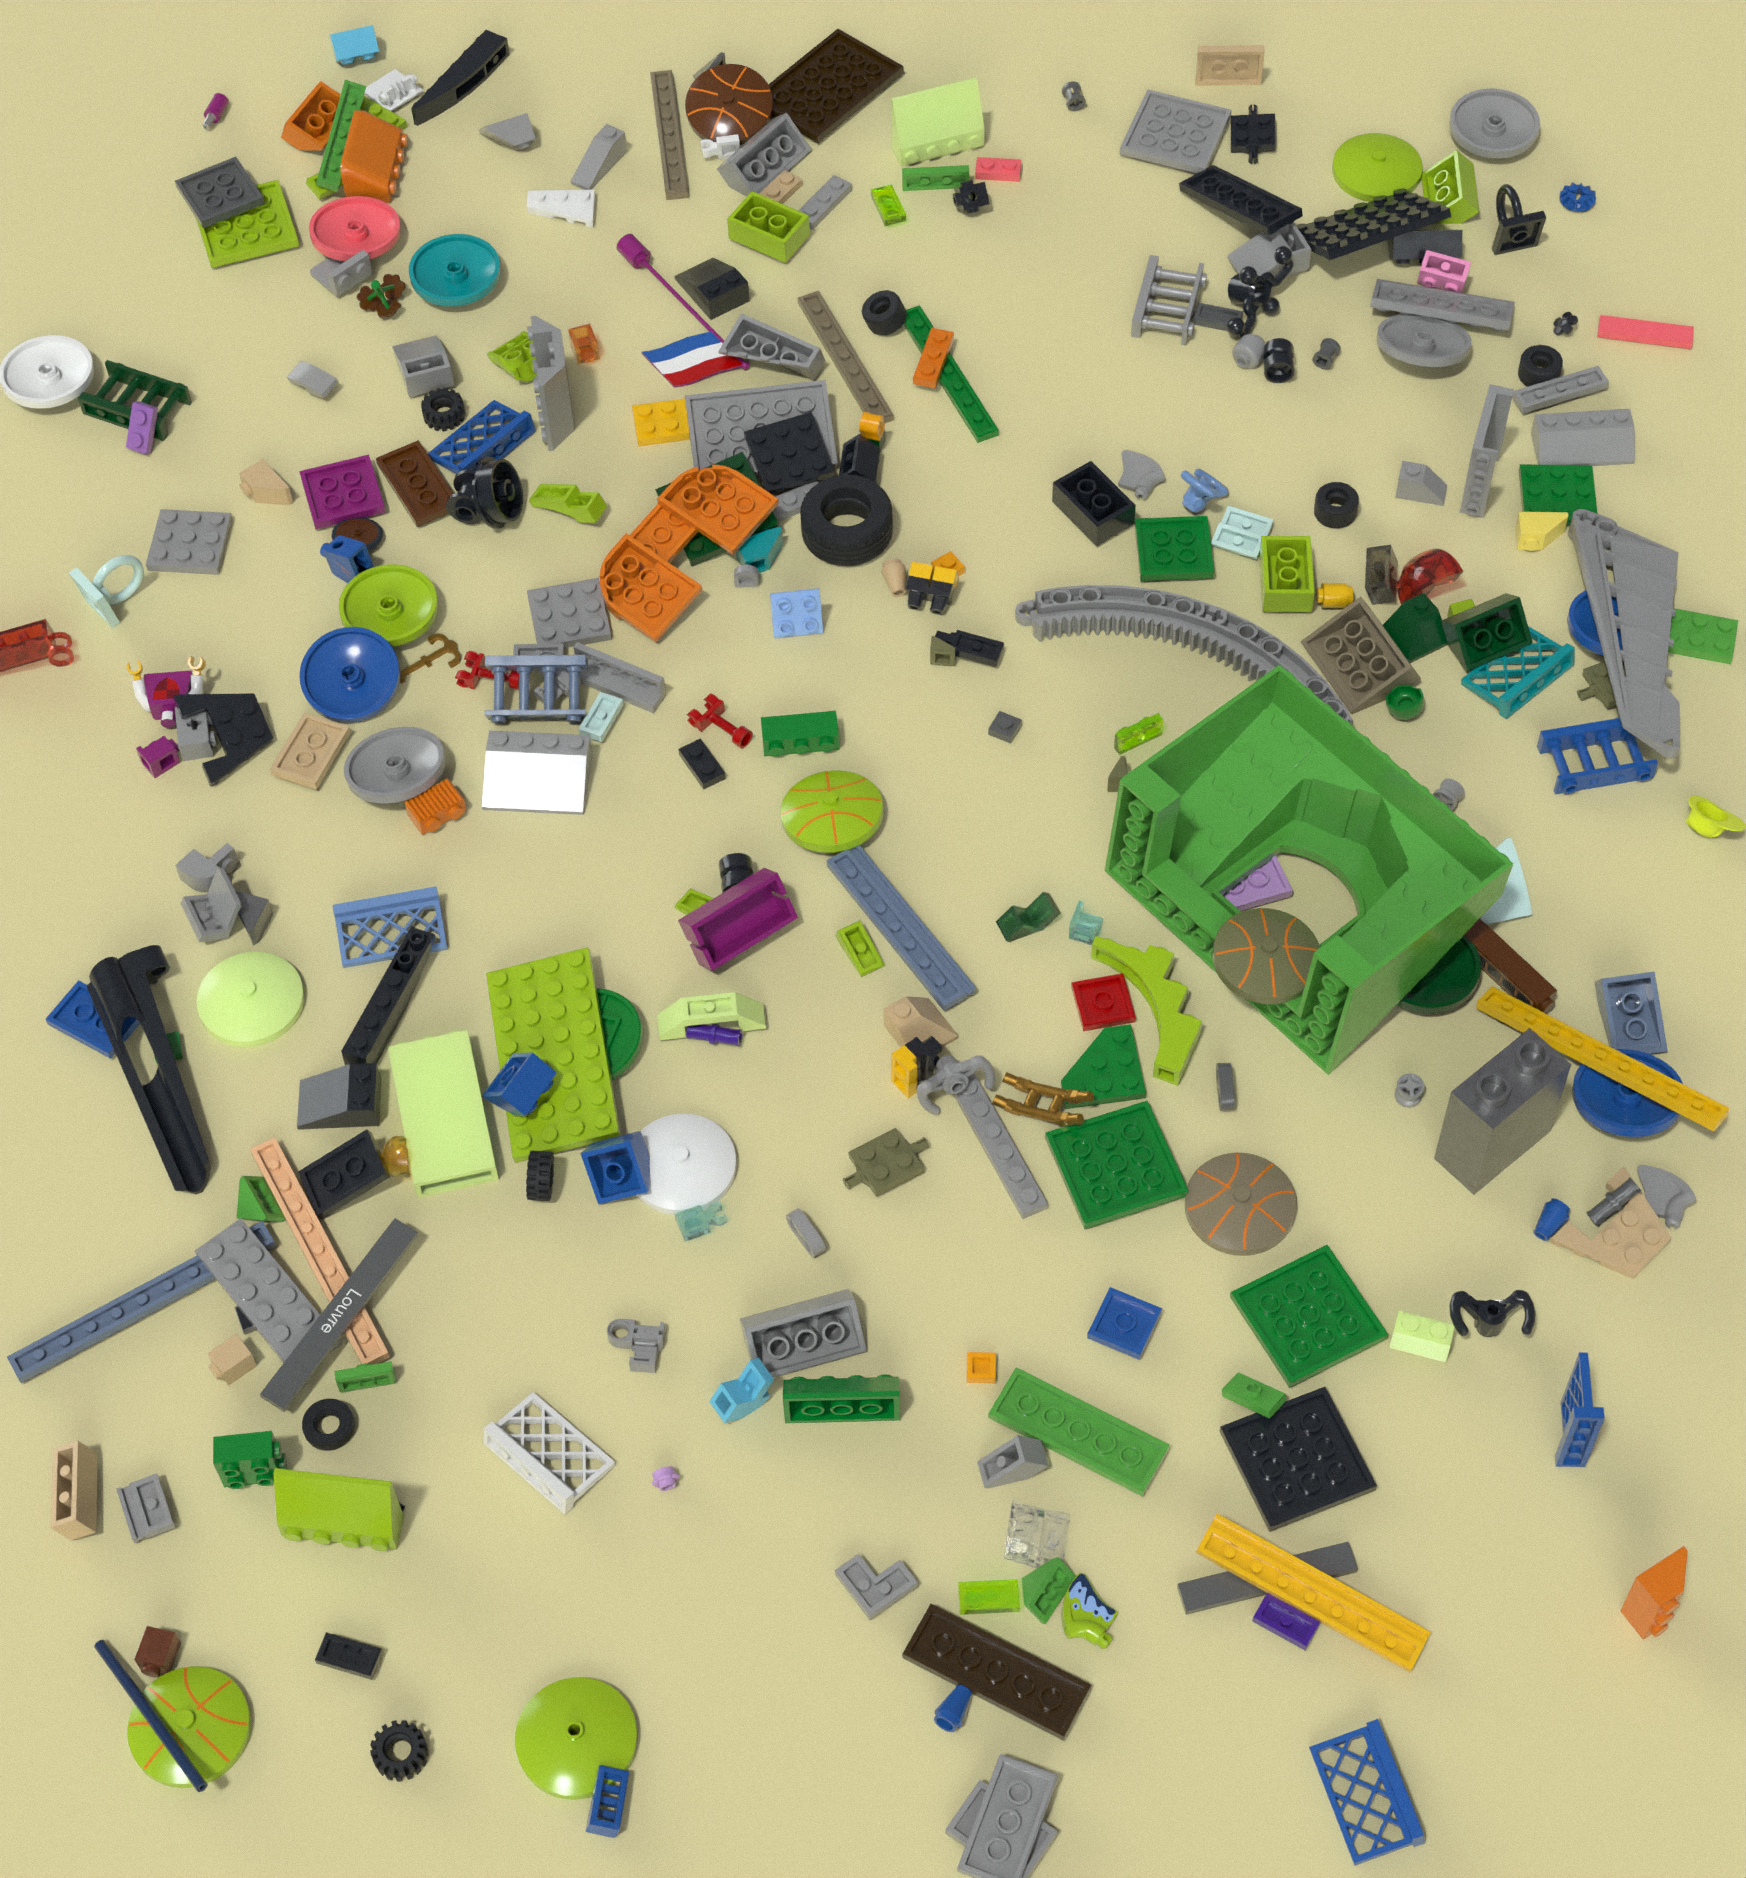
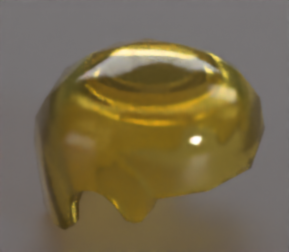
(396, 1156)

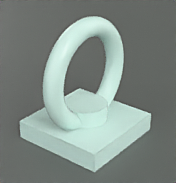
(98, 596)

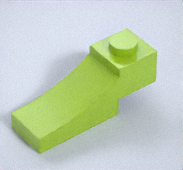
(567, 499)

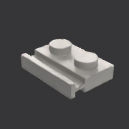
(145, 1508)

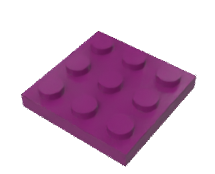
(342, 491)

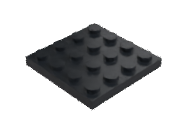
(1297, 1459)

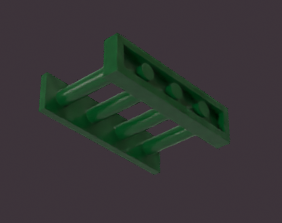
(119, 414)

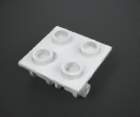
(393, 89)

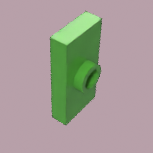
(365, 1376)
(1253, 1395)

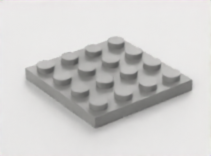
(1175, 132)

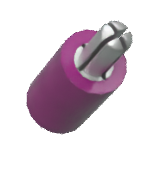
(215, 109)

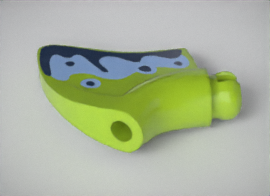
(1086, 1614)

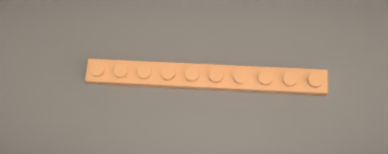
(315, 1245)

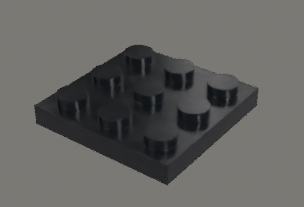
(789, 453)

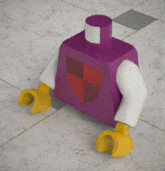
(157, 690)

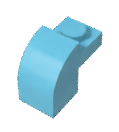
(743, 1395)

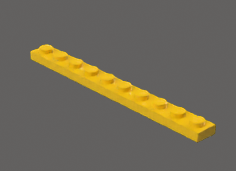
(1604, 1059)

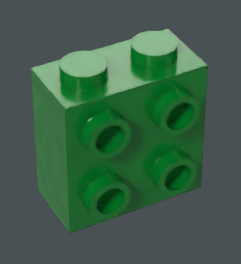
(247, 1458)

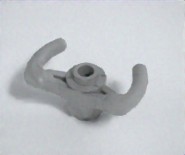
(953, 1078)

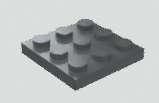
(219, 192)

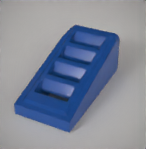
(603, 1827)

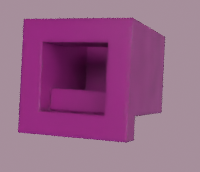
(159, 756)

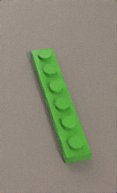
(349, 101)

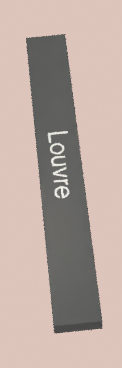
(338, 1315)

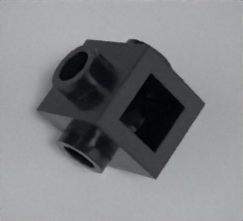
(977, 193)

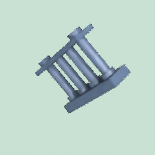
(524, 665)

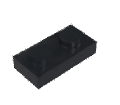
(701, 764)

